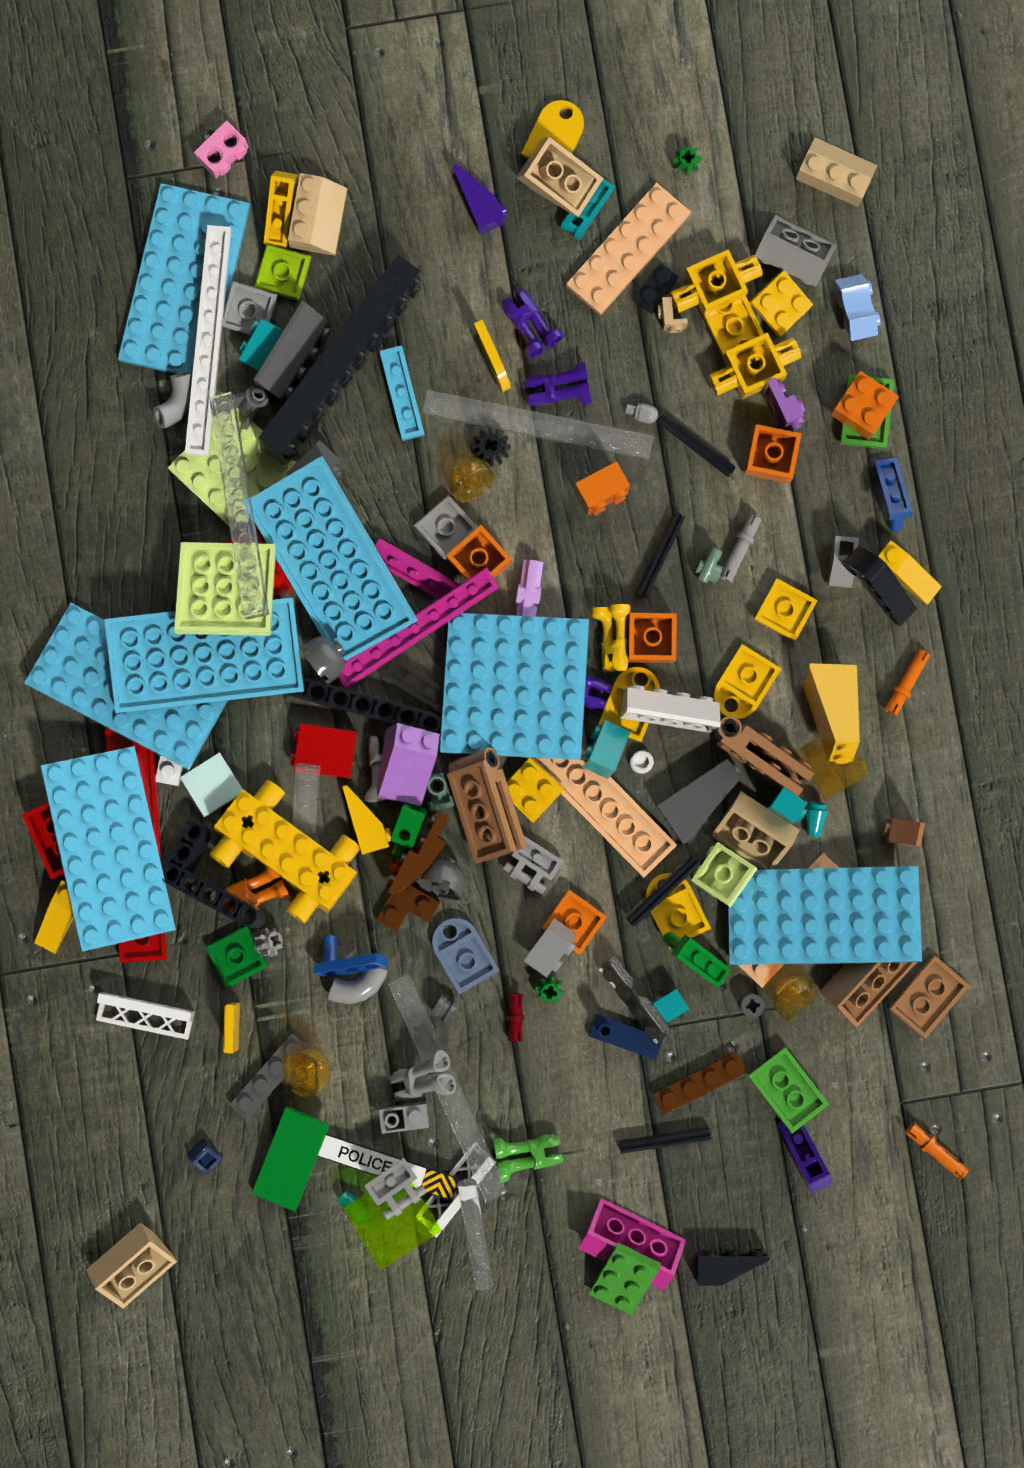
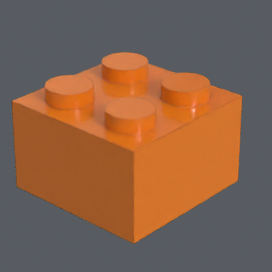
(864, 405)
(772, 454)
(602, 489)
(477, 553)
(652, 637)

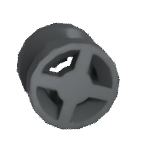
(748, 1006)
(444, 1009)

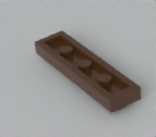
(699, 1083)

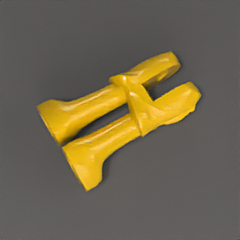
(613, 651)

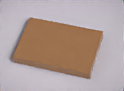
(928, 996)

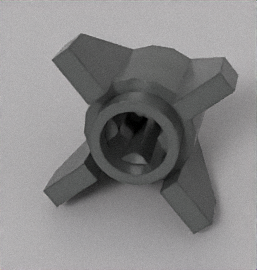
(253, 404)

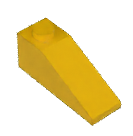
(280, 208)
(909, 572)
(368, 828)
(56, 921)

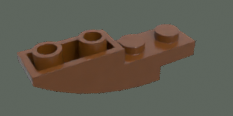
(414, 864)

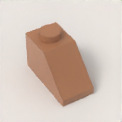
(903, 832)

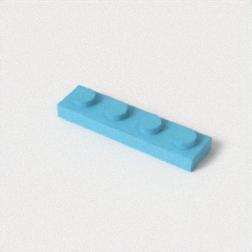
(402, 393)

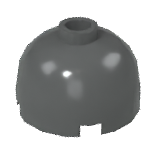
(325, 657)
(444, 878)

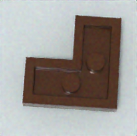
(404, 901)

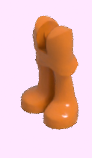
(244, 887)

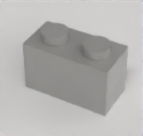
(550, 947)

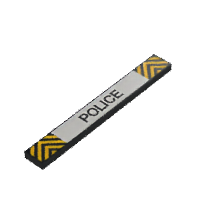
(376, 1162)

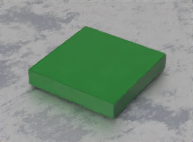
(236, 956)

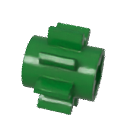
(692, 157)
(553, 996)

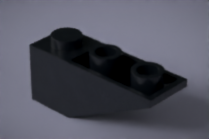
(721, 1268)

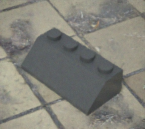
(292, 353)

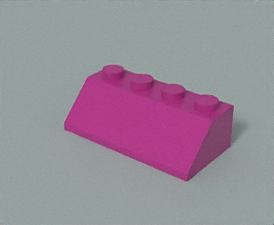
(614, 1225)

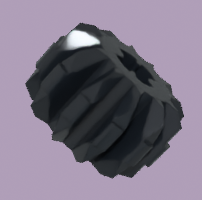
(493, 439)

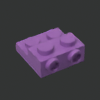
(786, 411)

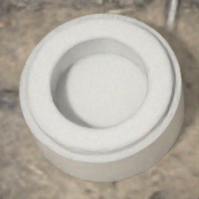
(641, 761)

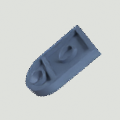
(463, 956)

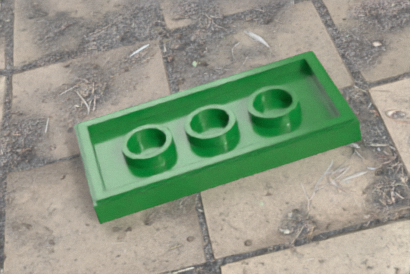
(291, 1158)

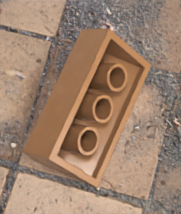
(862, 986)

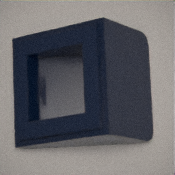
(204, 1156)

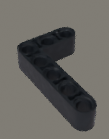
(204, 887)

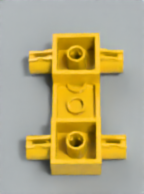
(734, 324)
(285, 851)

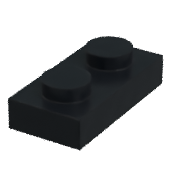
(655, 288)

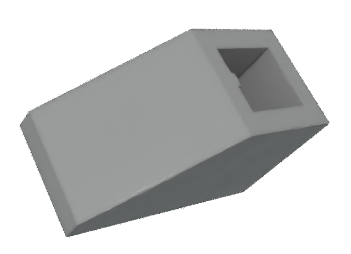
(840, 549)
(404, 1117)

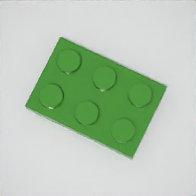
(880, 438)
(788, 1090)
(624, 1278)

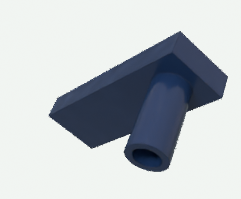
(624, 1036)

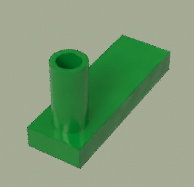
(697, 958)

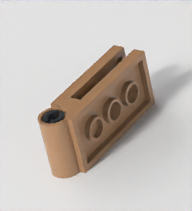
(780, 758)
(485, 805)

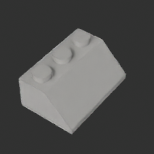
(795, 250)

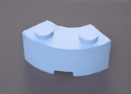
(855, 300)

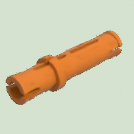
(907, 682)
(931, 1146)

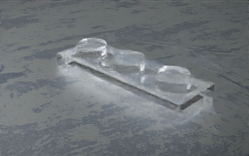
(306, 797)

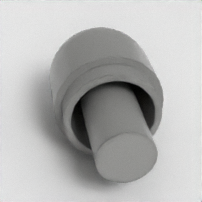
(643, 412)

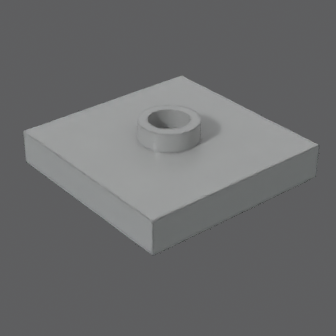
(246, 306)
(445, 526)

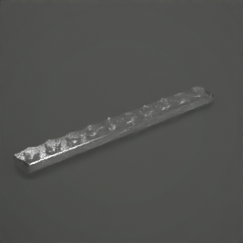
(538, 425)
(239, 506)
(456, 1104)

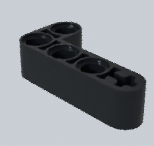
(881, 584)

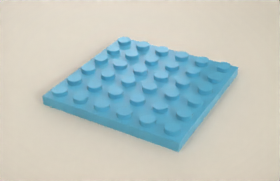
(515, 686)

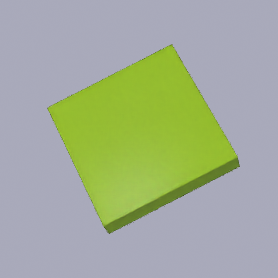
(283, 272)

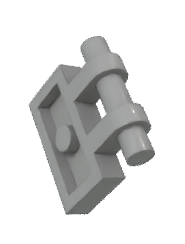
(538, 859)
(390, 1183)

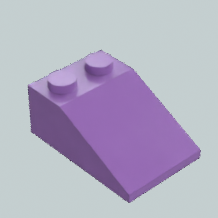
(407, 763)

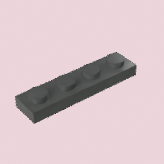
(266, 1078)

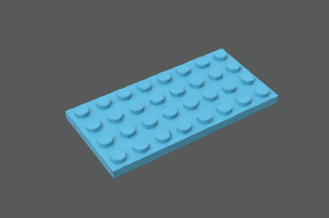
(169, 281)
(331, 559)
(166, 669)
(78, 675)
(107, 848)
(827, 917)

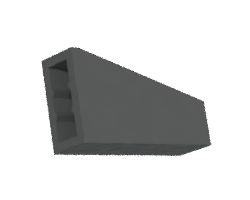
(695, 802)

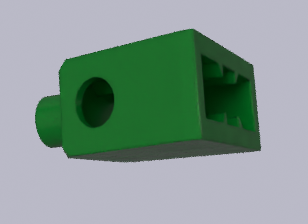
(412, 820)

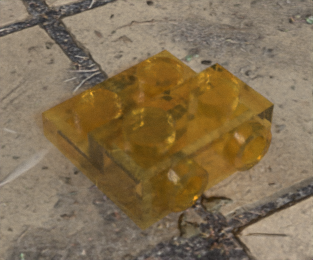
(834, 777)

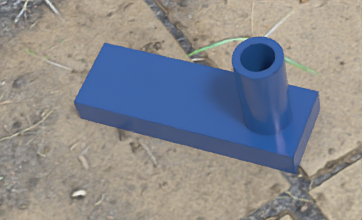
(893, 492)
(332, 967)

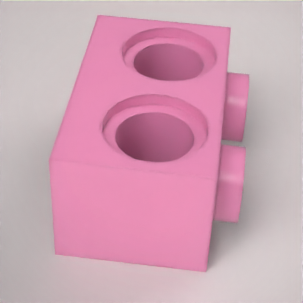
(216, 146)

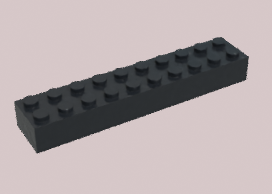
(341, 360)

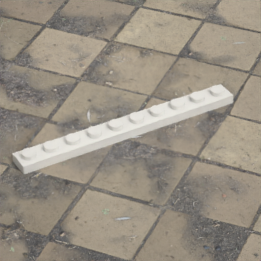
(208, 340)

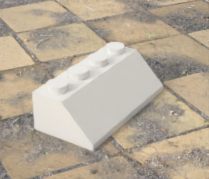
(670, 710)

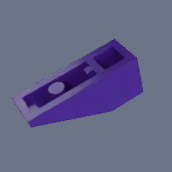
(481, 203)
(806, 1158)

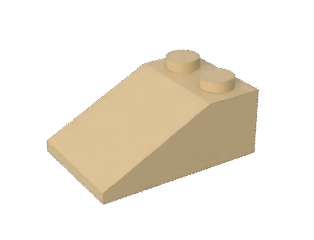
(559, 176)

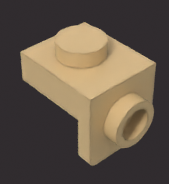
(665, 312)

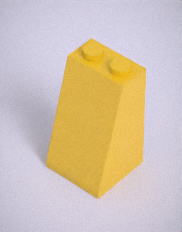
(834, 706)

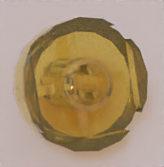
(468, 478)
(793, 995)
(307, 1071)

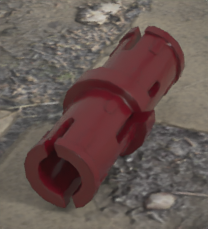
(515, 1017)

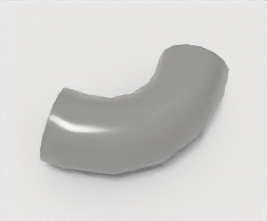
(178, 403)
(358, 989)

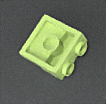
(723, 874)

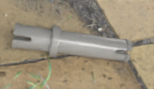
(740, 548)

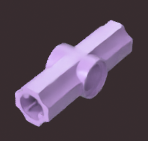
(529, 589)

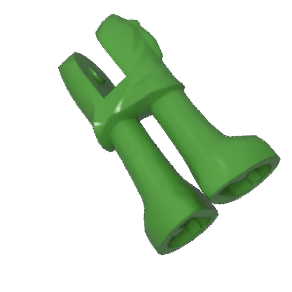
(534, 1146)

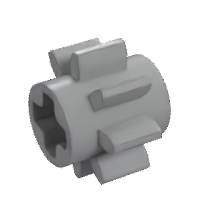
(268, 942)

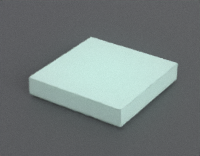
(212, 784)

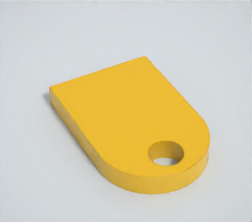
(550, 124)
(491, 356)
(745, 682)
(614, 703)
(678, 911)

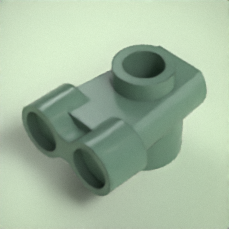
(708, 569)
(441, 798)

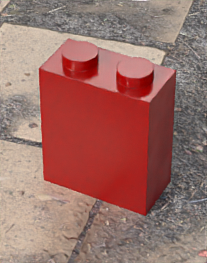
(325, 747)

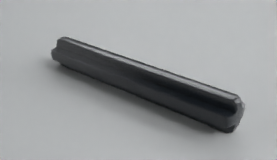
(696, 444)
(660, 555)
(663, 891)
(665, 1140)

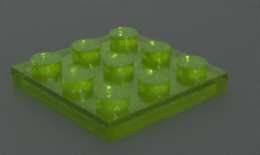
(393, 1237)

